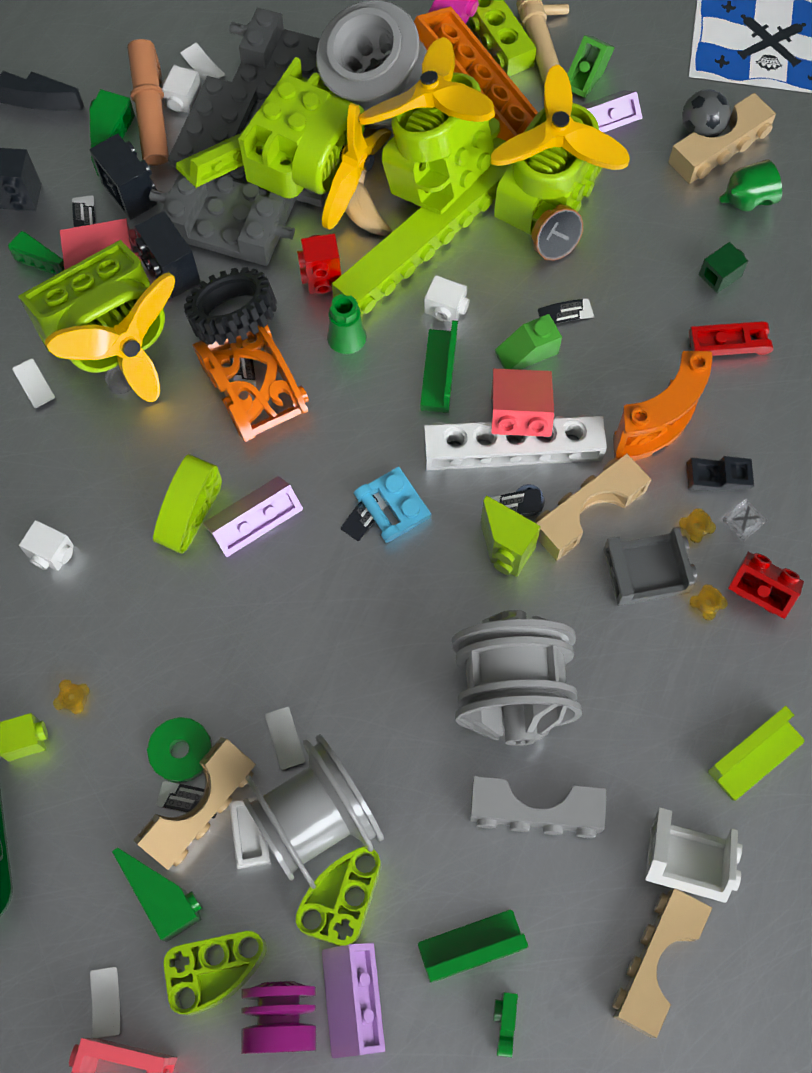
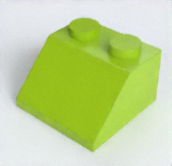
(508, 536)

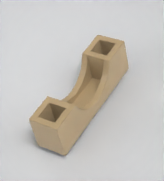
(699, 154)
(617, 484)
(169, 837)
(642, 1001)

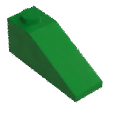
(108, 116)
(165, 903)

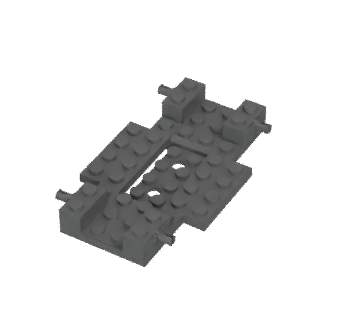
(229, 211)

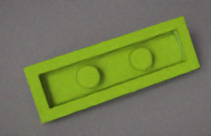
(212, 162)
(757, 755)

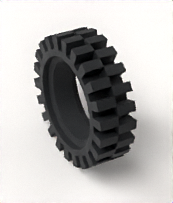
(235, 323)

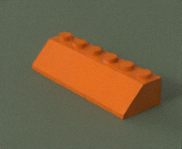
(473, 59)

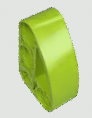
(187, 503)
(330, 898)
(210, 982)

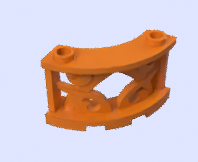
(246, 411)
(662, 419)

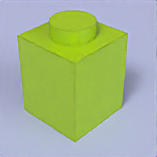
(22, 737)

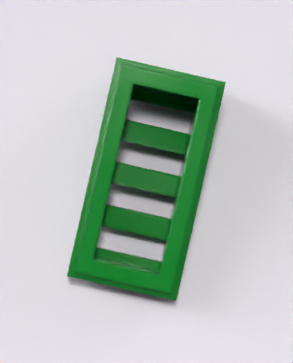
(34, 254)

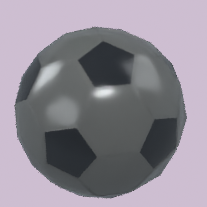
(706, 113)

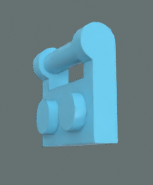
(400, 499)

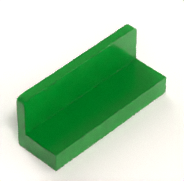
(439, 369)
(471, 946)

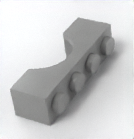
(496, 804)

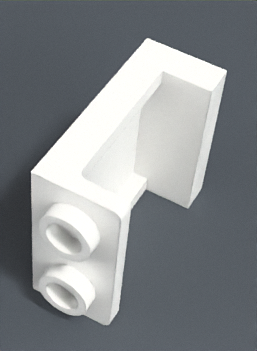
(693, 859)

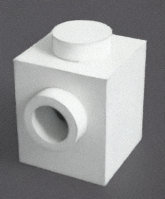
(181, 89)
(446, 300)
(46, 546)

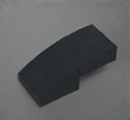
(720, 475)

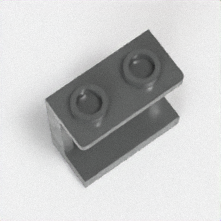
(650, 567)

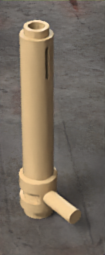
(533, 19)

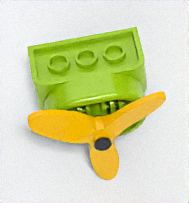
(439, 131)
(309, 143)
(553, 158)
(103, 315)

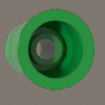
(345, 329)

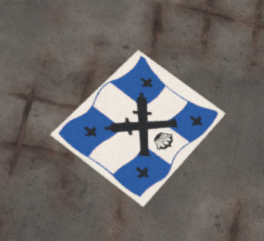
(754, 43)

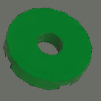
(165, 738)

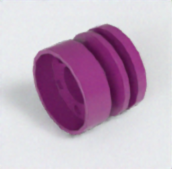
(278, 1018)

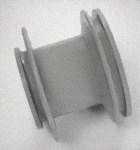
(364, 30)
(312, 811)

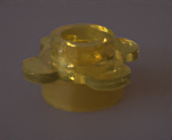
(703, 519)
(717, 602)
(75, 705)

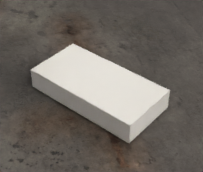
(249, 842)

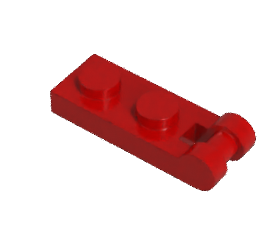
(731, 338)

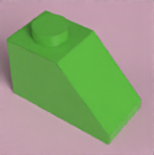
(589, 64)
(530, 344)

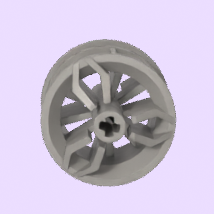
(516, 677)

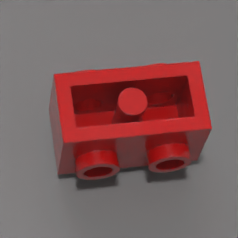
(319, 262)
(766, 584)

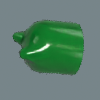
(753, 186)

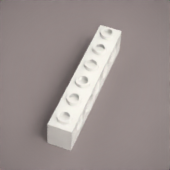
(501, 452)

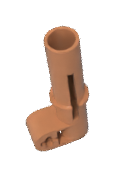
(147, 96)

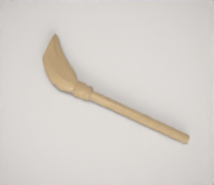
(361, 207)

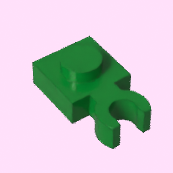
(505, 1014)

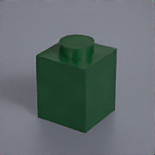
(723, 267)

